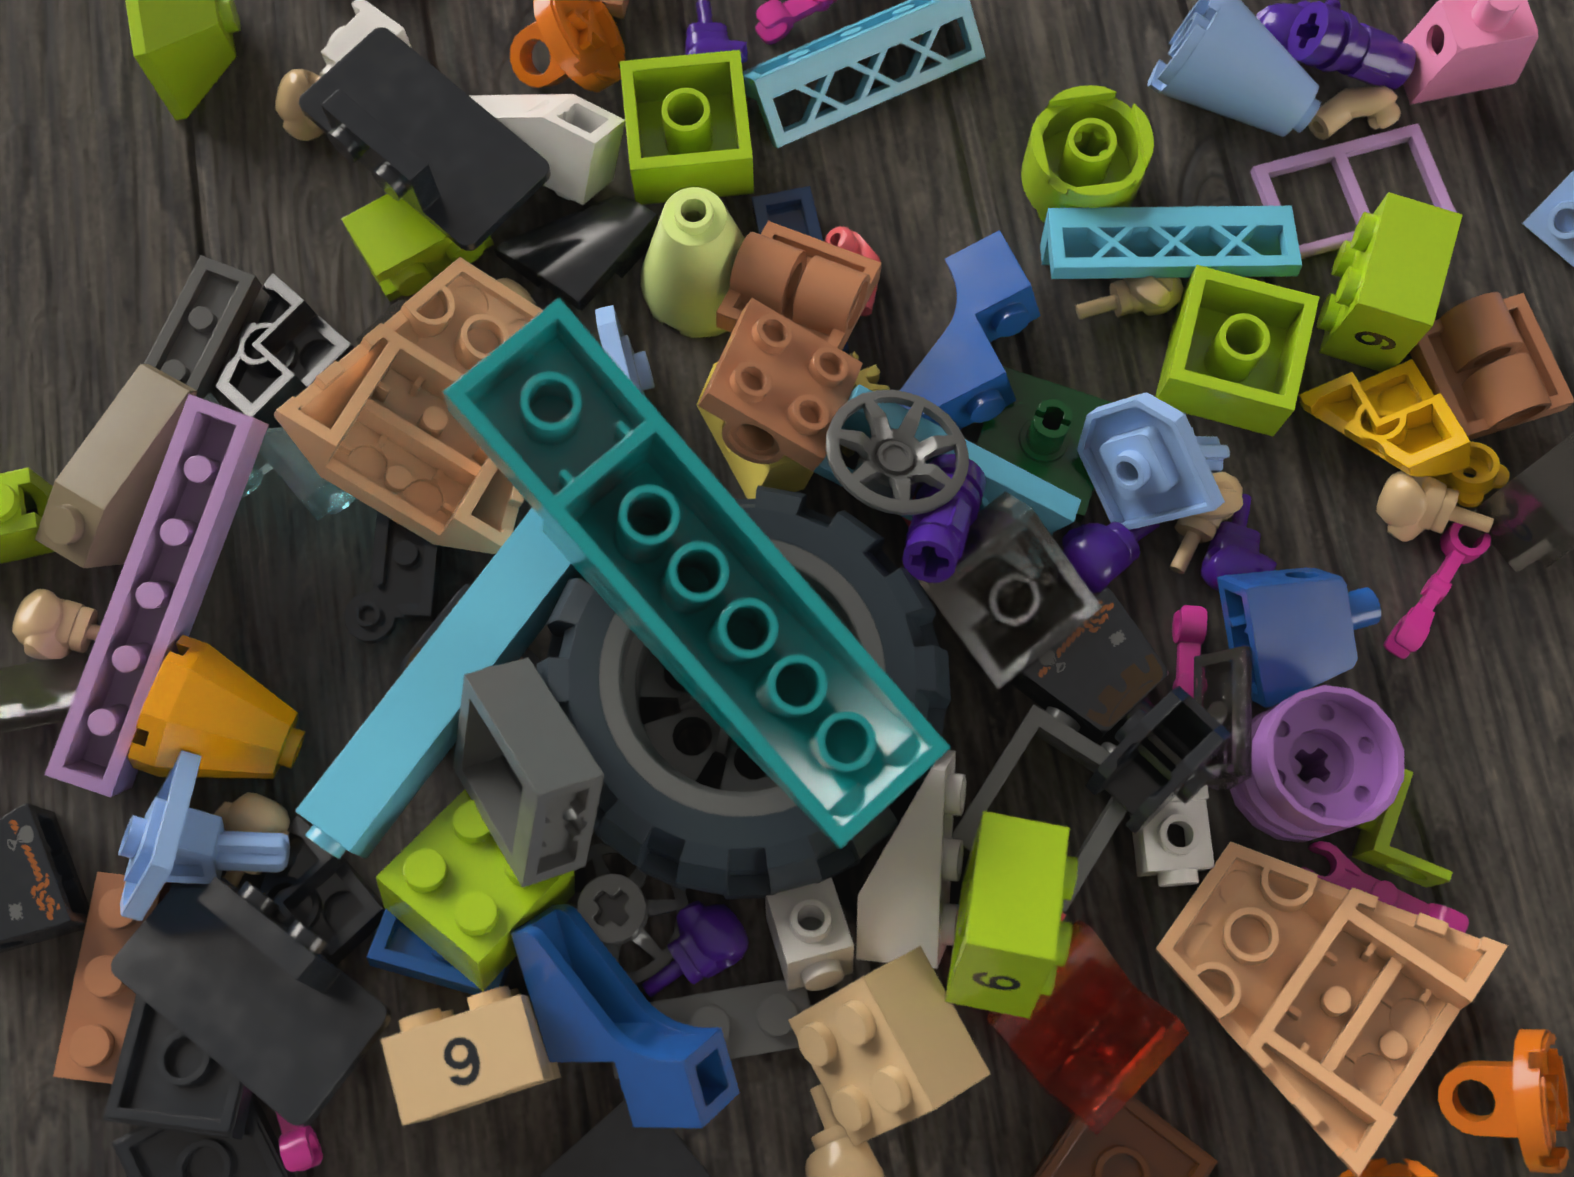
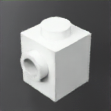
(810, 936)

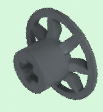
(893, 459)
(620, 911)

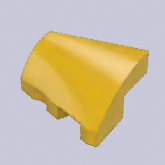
(1394, 419)

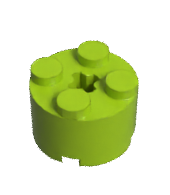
(1086, 151)

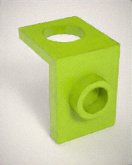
(1374, 846)

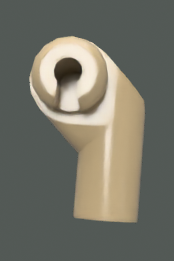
(1374, 102)

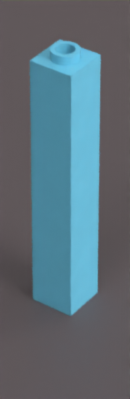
(421, 711)

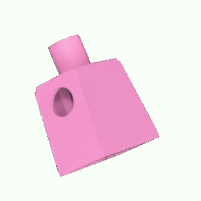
(1469, 47)

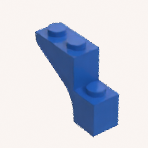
(962, 367)
(597, 1014)

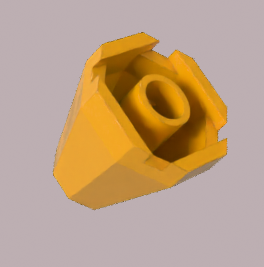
(216, 712)

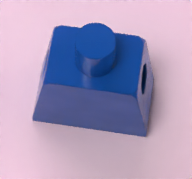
(1296, 626)

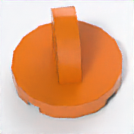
(580, 42)
(1527, 1096)

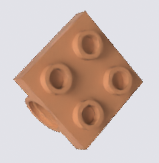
(801, 280)
(1492, 365)
(778, 388)

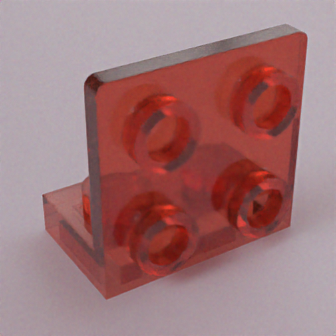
(1092, 1035)

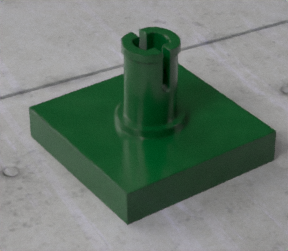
(1043, 433)

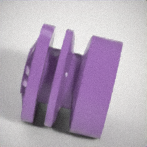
(1348, 761)

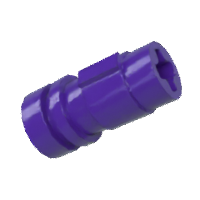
(1337, 41)
(939, 536)

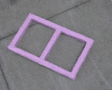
(1338, 156)

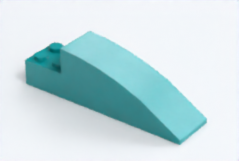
(693, 573)

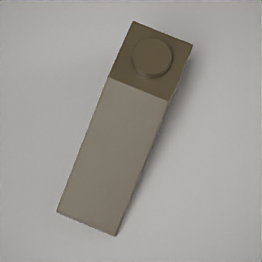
(113, 472)

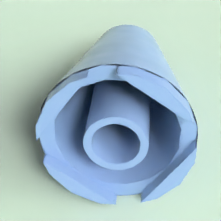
(1236, 69)

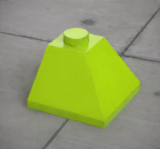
(183, 47)

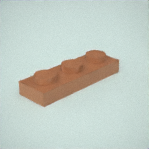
(98, 999)

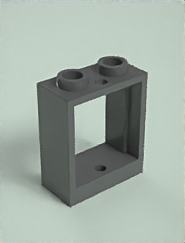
(1061, 733)
(526, 771)

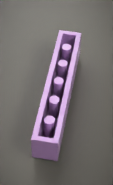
(157, 592)

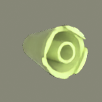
(690, 262)

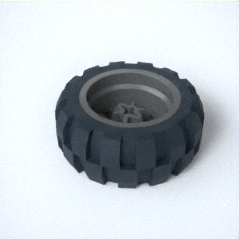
(748, 833)

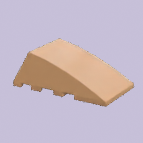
(383, 421)
(1325, 988)

